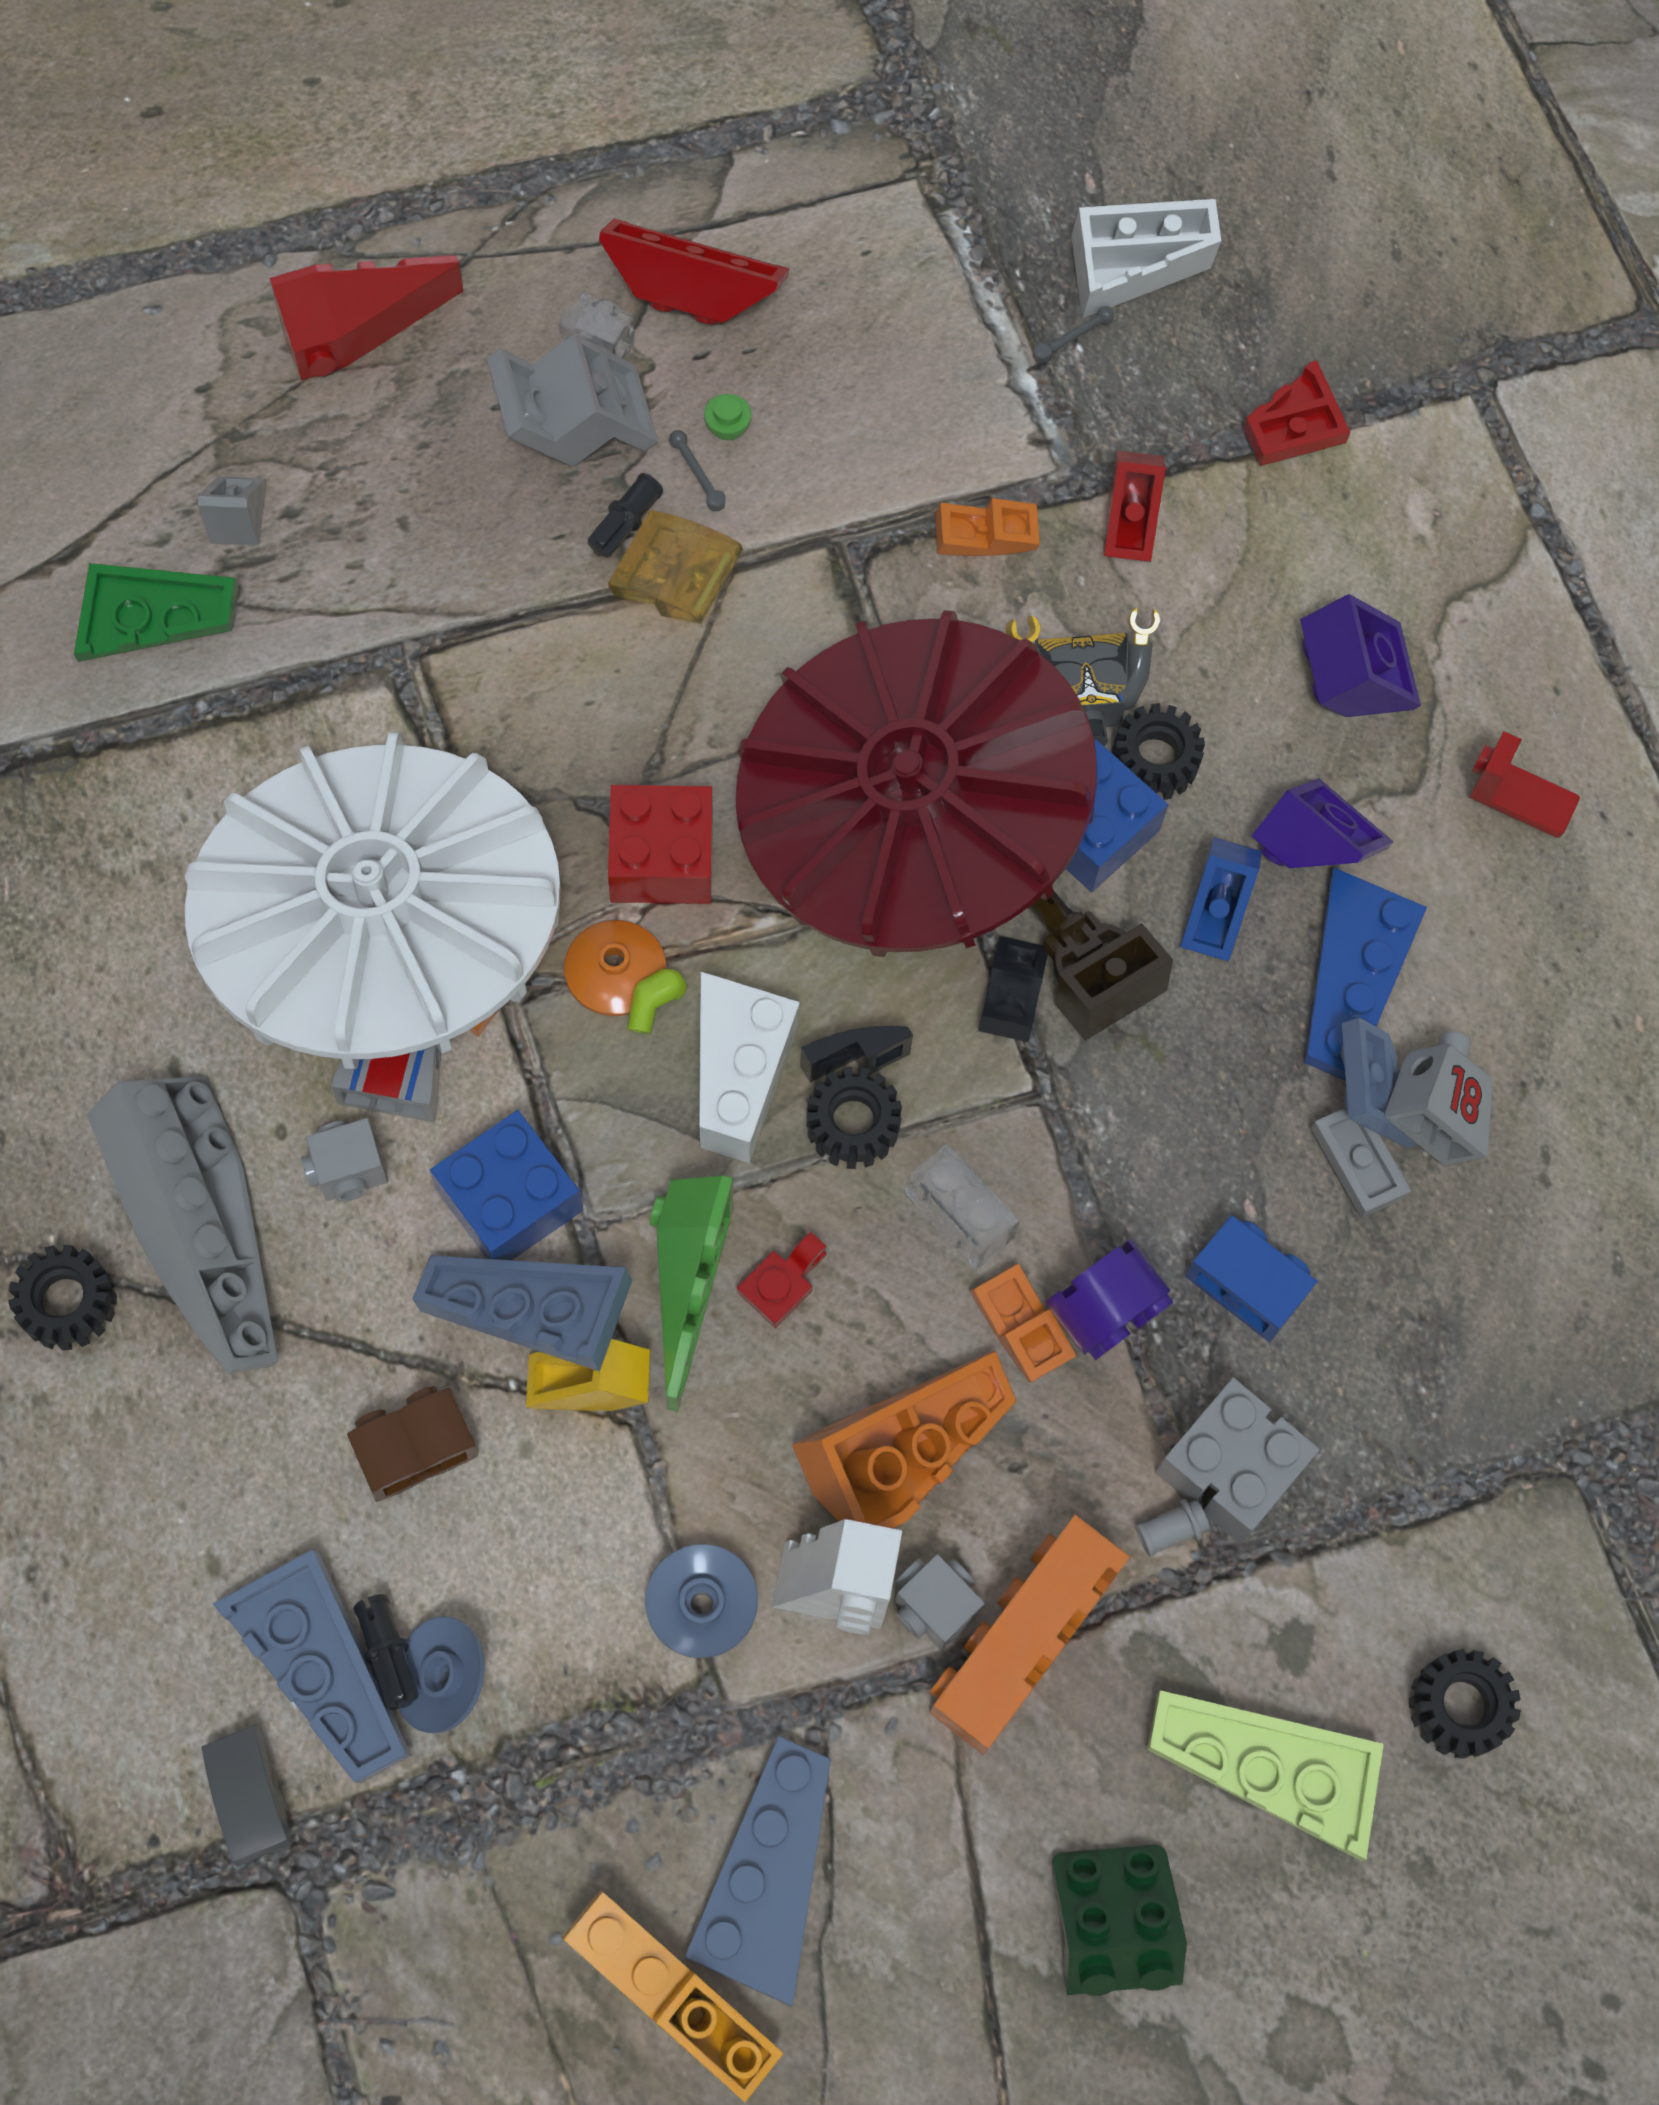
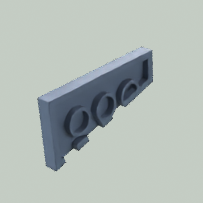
(312, 1650)

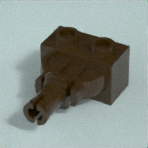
(1099, 966)

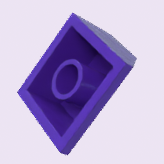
(1358, 659)

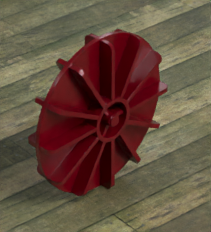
(916, 785)

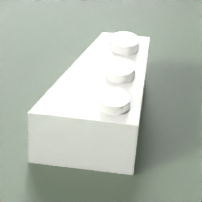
(1141, 248)
(840, 1575)

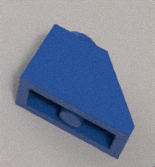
(1221, 899)

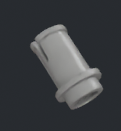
(1173, 1527)

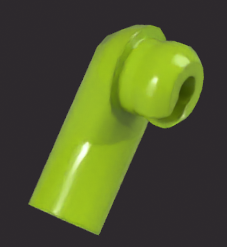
(651, 994)

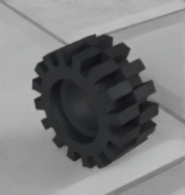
(1168, 729)
(859, 1088)
(44, 1272)
(1497, 1697)

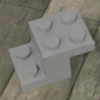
(571, 400)

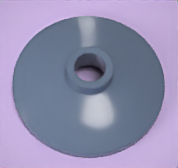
(696, 1572)
(447, 1673)

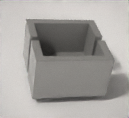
(1239, 1457)

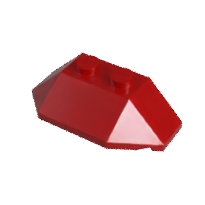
(688, 274)

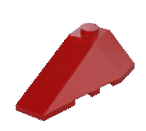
(347, 313)

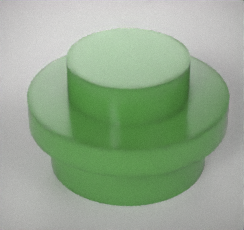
(727, 416)

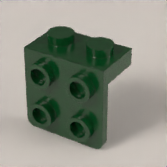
(1119, 1920)

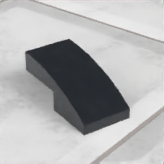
(1013, 989)
(868, 1046)

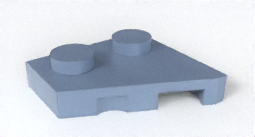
(1370, 1078)

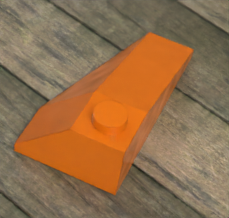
(896, 1451)

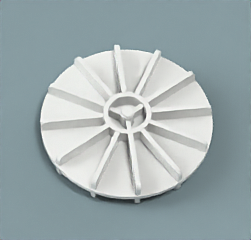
(372, 901)

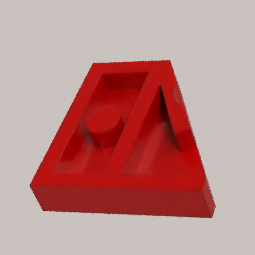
(1297, 420)

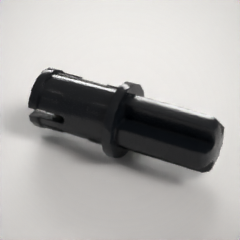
(625, 515)
(386, 1652)

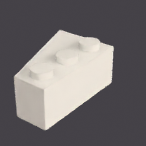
(741, 1062)

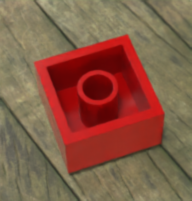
(660, 844)

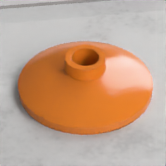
(606, 987)

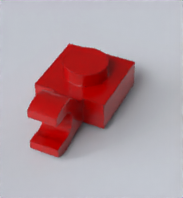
(780, 1285)

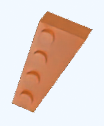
(1028, 1633)

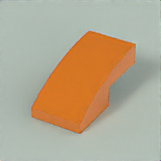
(994, 530)
(1022, 1324)

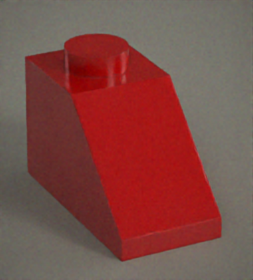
(1134, 505)

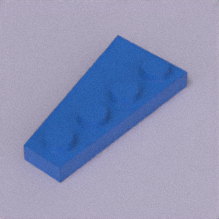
(1358, 963)

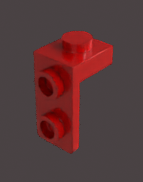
(1519, 791)

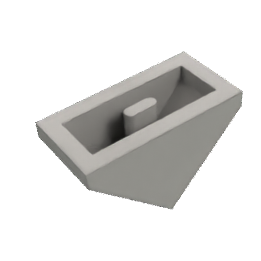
(233, 510)

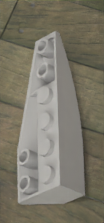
(190, 1210)

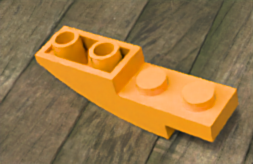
(672, 1996)

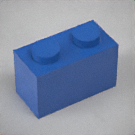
(1251, 1277)

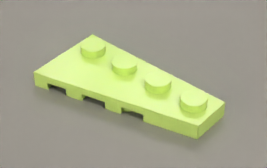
(1286, 1768)

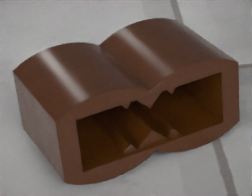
(412, 1442)

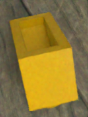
(569, 1386)

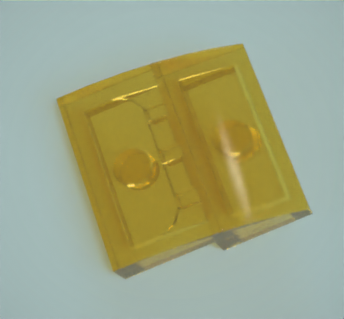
(675, 566)

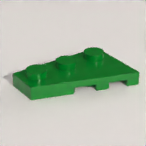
(150, 608)

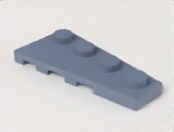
(535, 1304)
(763, 1891)

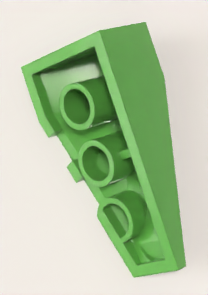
(690, 1242)

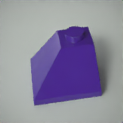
(1317, 829)

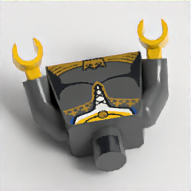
(1100, 668)

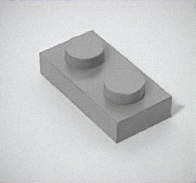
(1360, 1163)

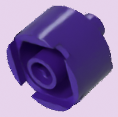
(1108, 1297)

